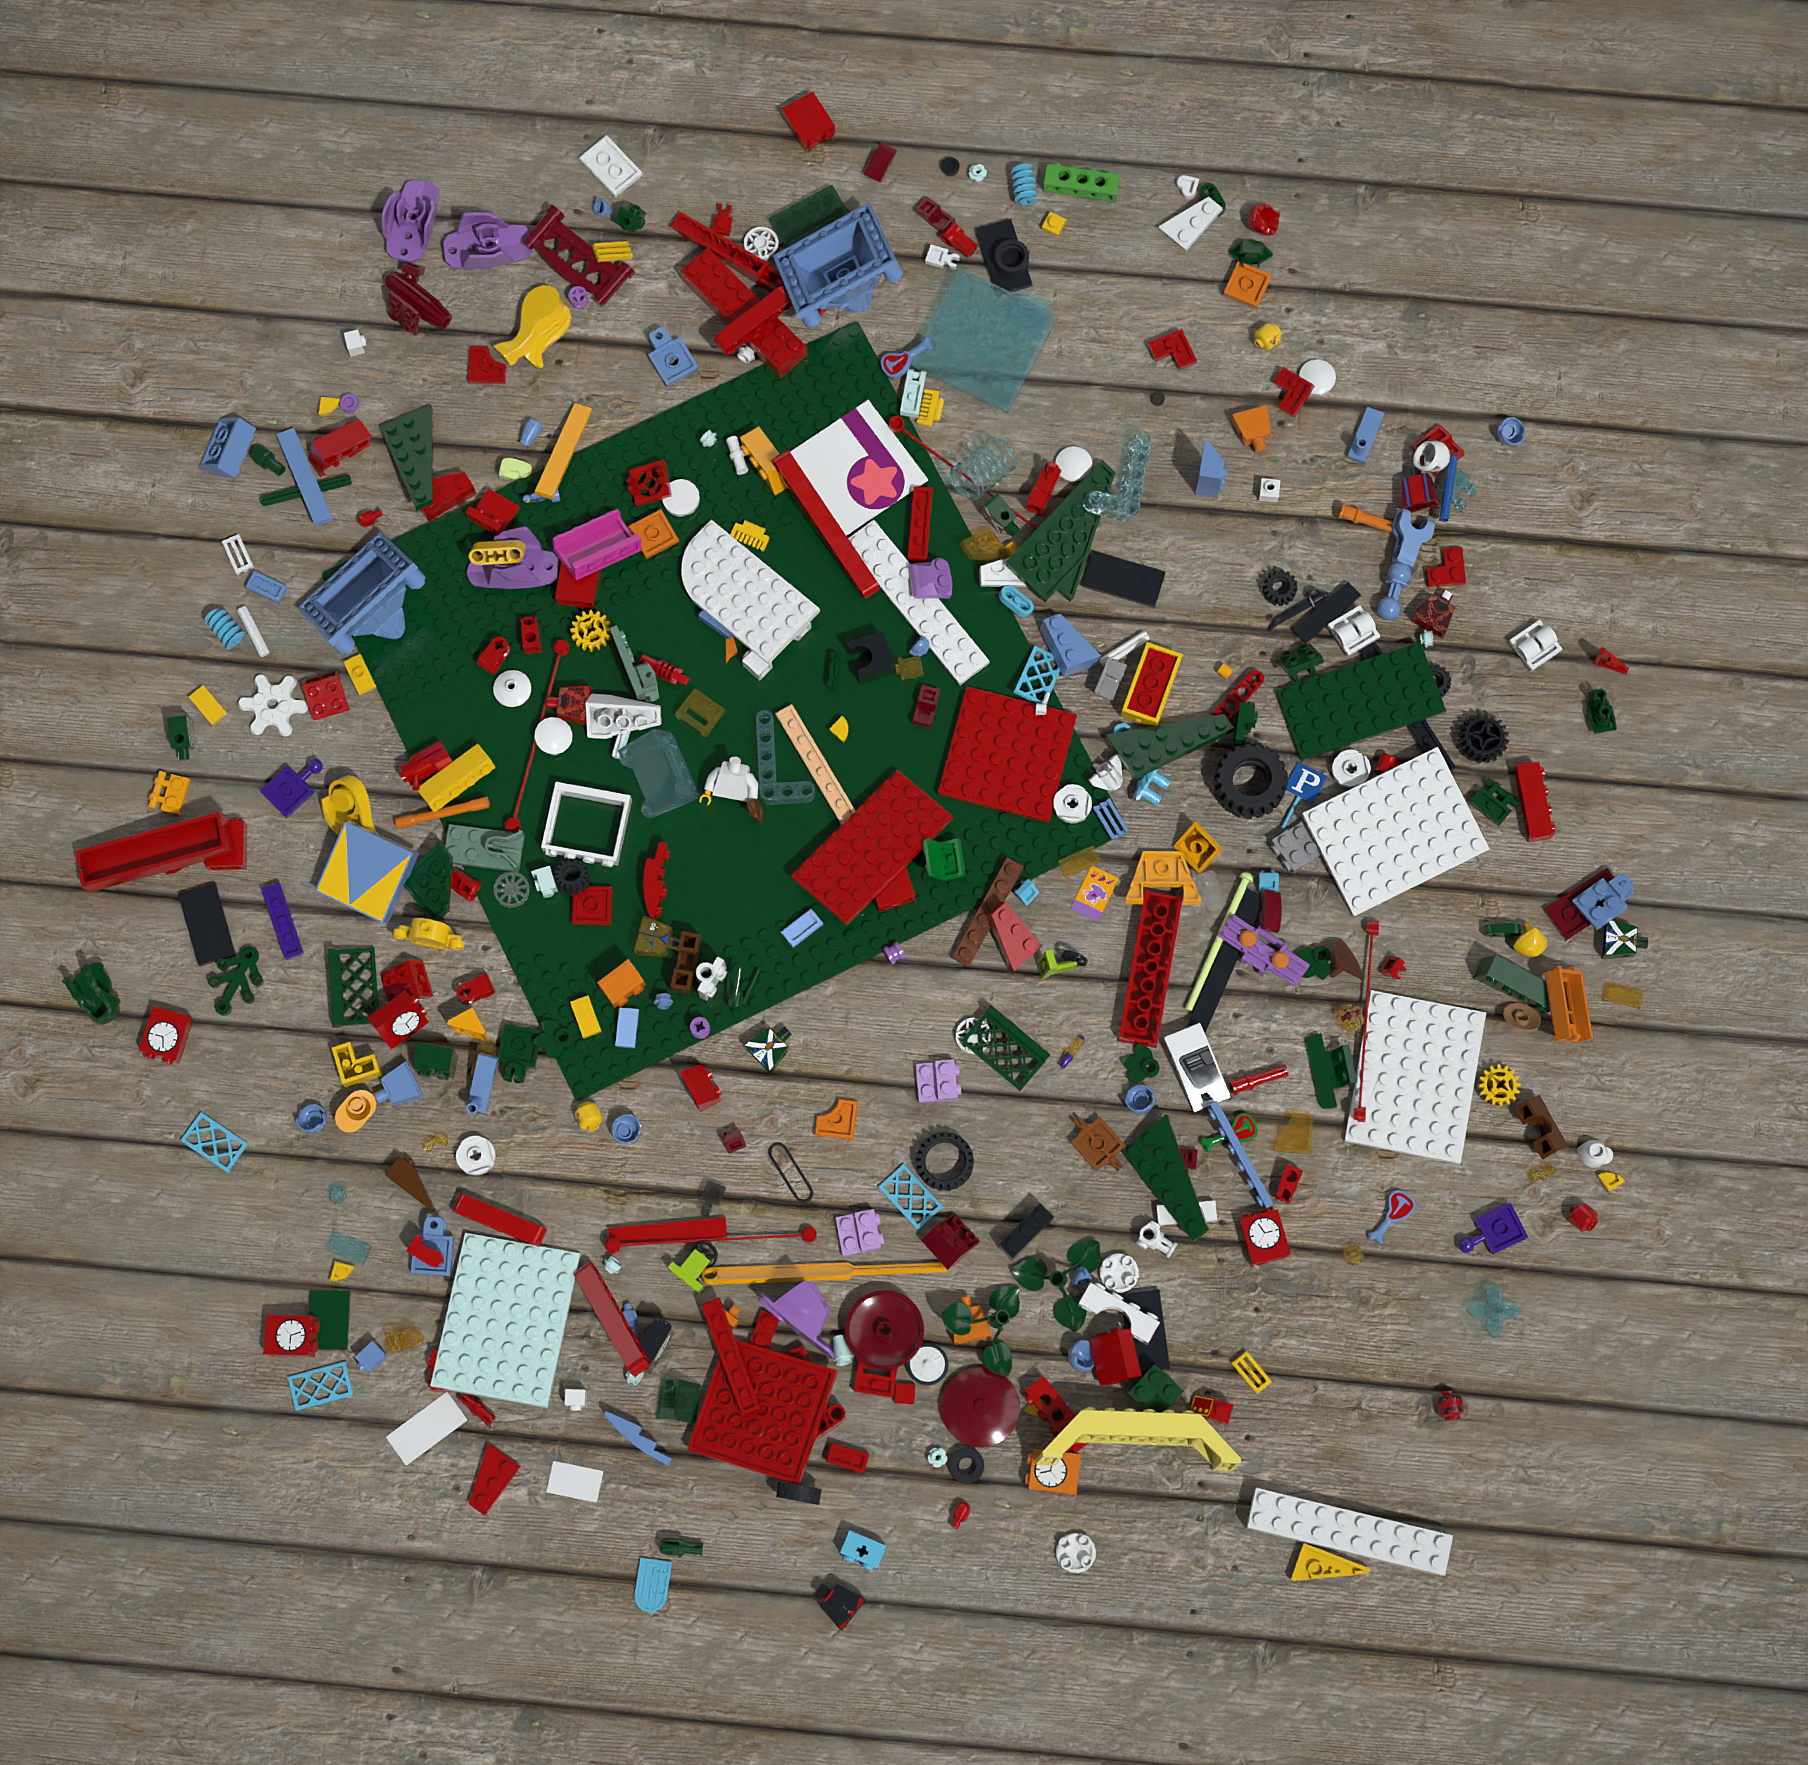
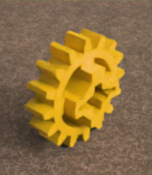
(583, 626)
(1505, 1090)

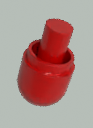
(369, 517)
(960, 1514)

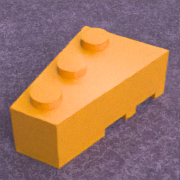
(761, 452)

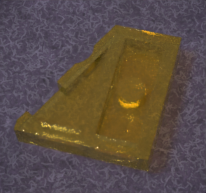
(984, 546)
(1296, 1135)

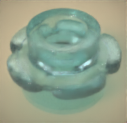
(338, 1195)

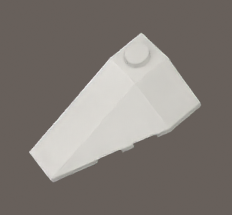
(617, 715)

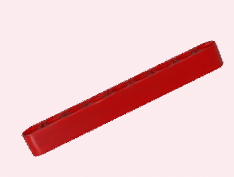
(825, 524)

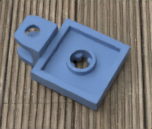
(666, 349)
(1614, 900)
(435, 1240)

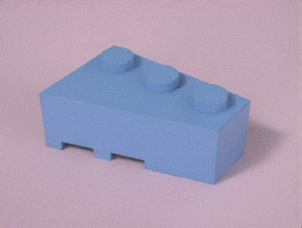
(1067, 646)

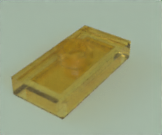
(1079, 861)

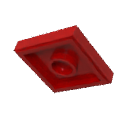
(593, 906)

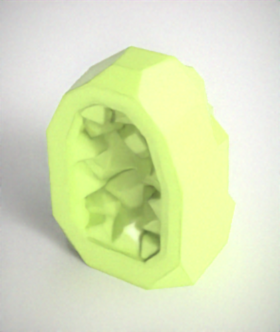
(514, 469)

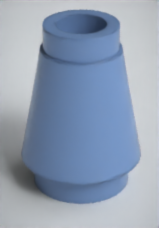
(530, 432)

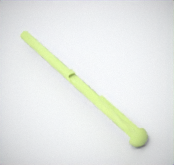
(1246, 878)

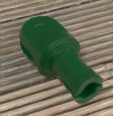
(266, 460)
(679, 1547)

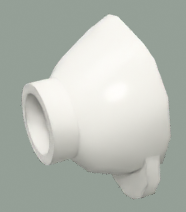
(1594, 1153)

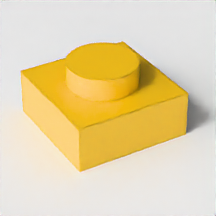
(1054, 224)

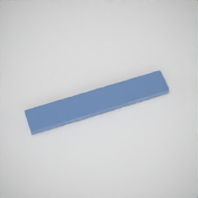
(304, 477)

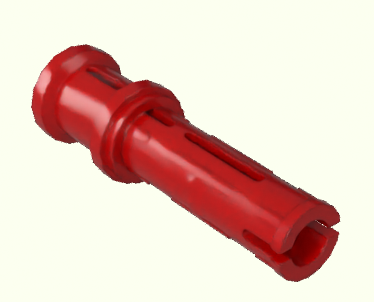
(1249, 1081)

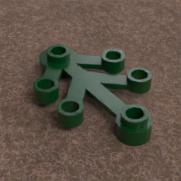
(238, 978)

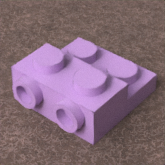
(938, 1081)
(859, 1232)

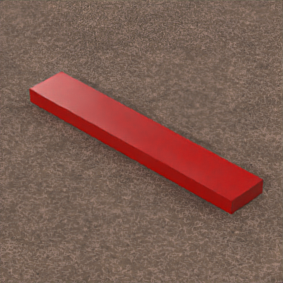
(671, 1231)
(731, 1356)

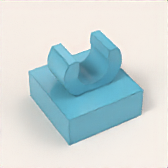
(1268, 881)
(1026, 892)

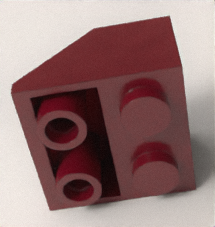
(950, 1241)

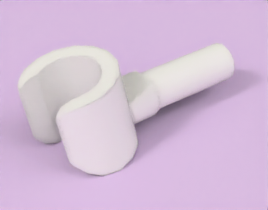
(1041, 708)

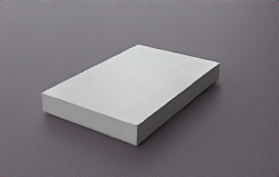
(610, 166)

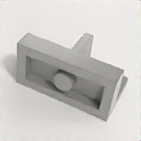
(1110, 678)

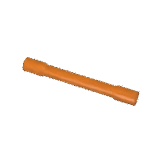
(473, 805)

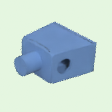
(399, 1086)

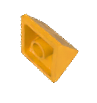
(1198, 847)
(469, 1025)

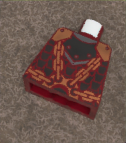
(1435, 614)

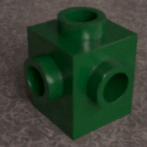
(630, 217)

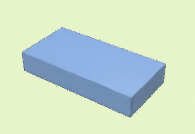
(802, 928)
(627, 1027)

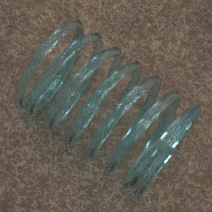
(961, 491)

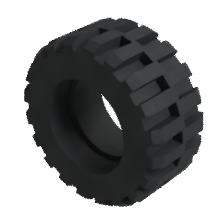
(1259, 758)

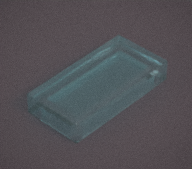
(349, 1248)

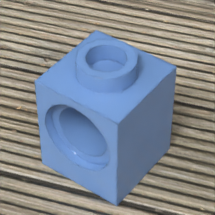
(370, 1357)

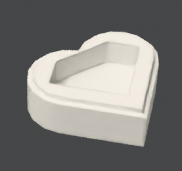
(1188, 186)

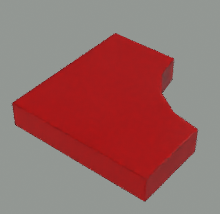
(484, 368)

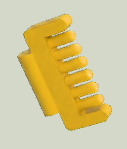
(934, 408)
(754, 532)

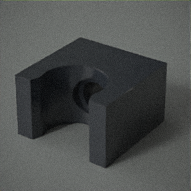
(877, 648)

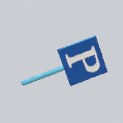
(1304, 784)

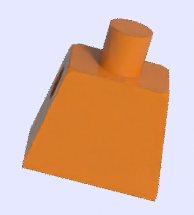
(1253, 427)
(978, 1330)

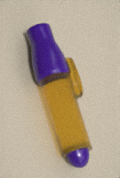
(1070, 1052)

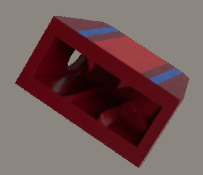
(1419, 491)

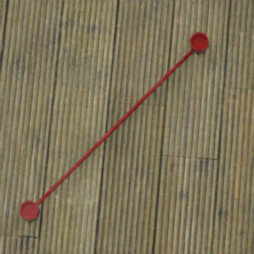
(896, 425)
(561, 649)
(1360, 1113)
(613, 1245)

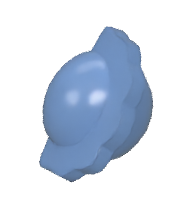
(602, 207)
(920, 647)
(1081, 1277)

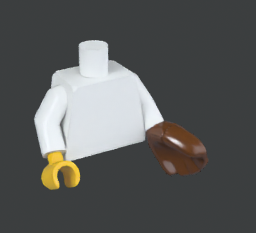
(737, 783)

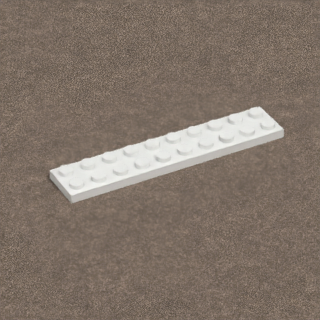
(926, 616)

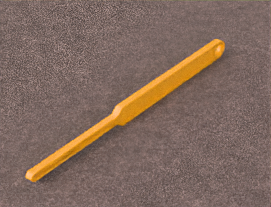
(810, 1272)

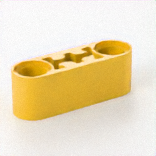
(497, 552)

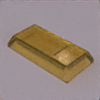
(1622, 995)

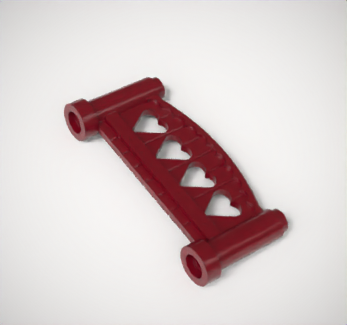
(551, 227)

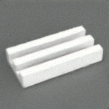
(243, 568)

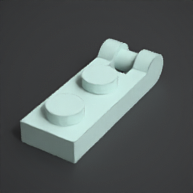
(913, 393)

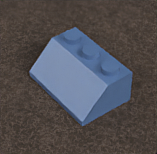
(227, 447)
(1211, 472)

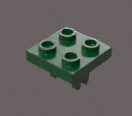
(1299, 659)

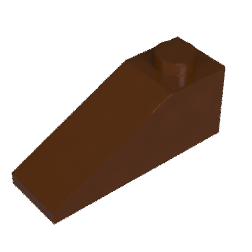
(408, 1179)

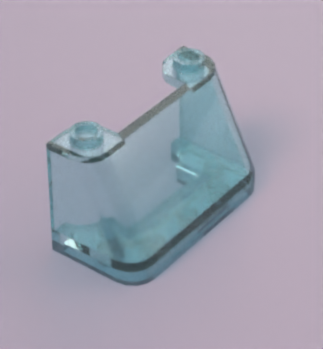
(659, 772)

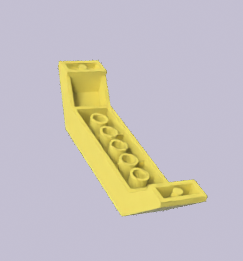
(1143, 1429)

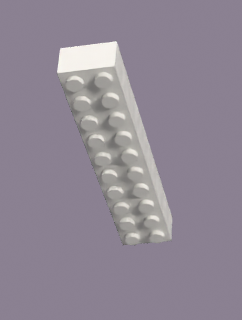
(1349, 1532)

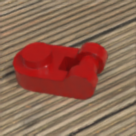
(460, 881)

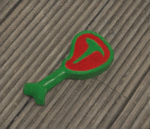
(1243, 1127)

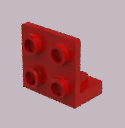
(493, 512)
(325, 695)
(409, 977)

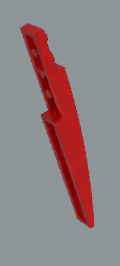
(730, 253)

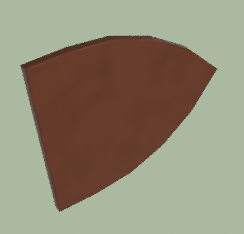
(1345, 961)

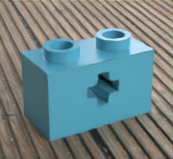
(855, 1541)

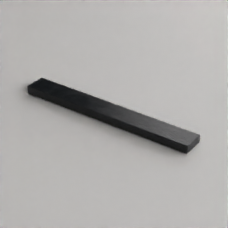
(1421, 730)
(1223, 966)

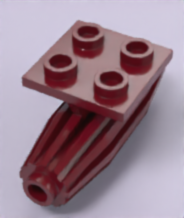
(412, 302)

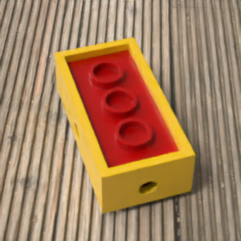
(1151, 685)

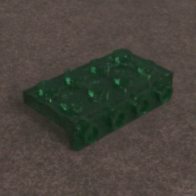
(808, 216)

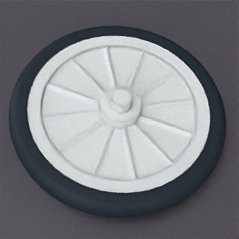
(928, 1365)

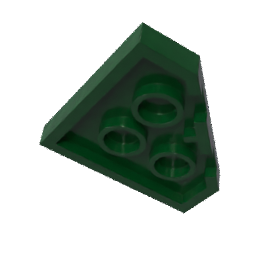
(431, 882)

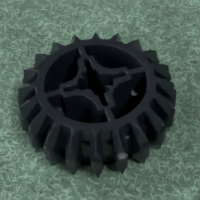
(1474, 737)

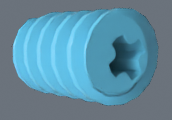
(1023, 184)
(223, 628)

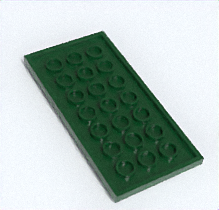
(1361, 701)

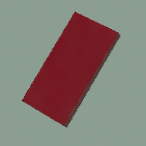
(1566, 916)

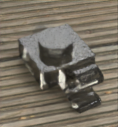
(712, 1196)

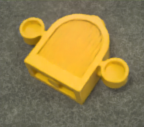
(429, 934)

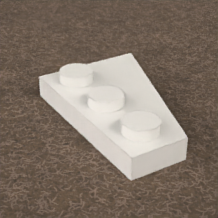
(1191, 223)
(998, 575)

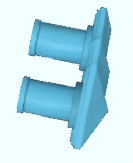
(1144, 791)

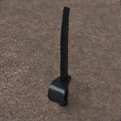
(1301, 607)

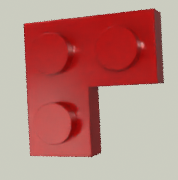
(1176, 345)
(1297, 391)
(1451, 573)

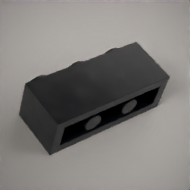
(1026, 1232)

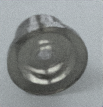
(1157, 398)

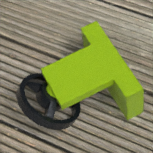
(1048, 966)
(694, 1265)

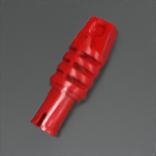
(665, 670)

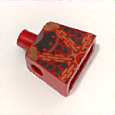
(571, 703)

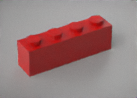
(1533, 801)

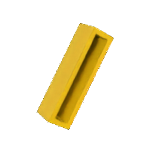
(456, 778)

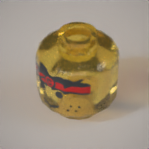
(1350, 1017)

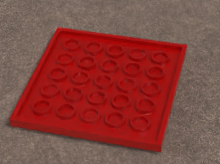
(1007, 755)
(778, 1435)

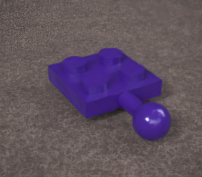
(288, 790)
(1498, 1229)

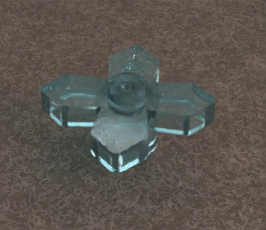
(1494, 1321)

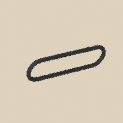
(783, 1176)

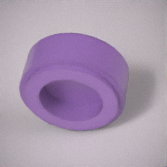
(349, 403)

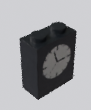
(656, 1340)

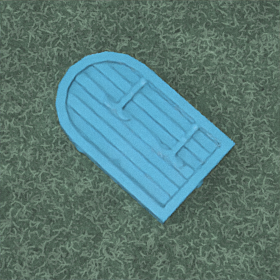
(652, 1584)

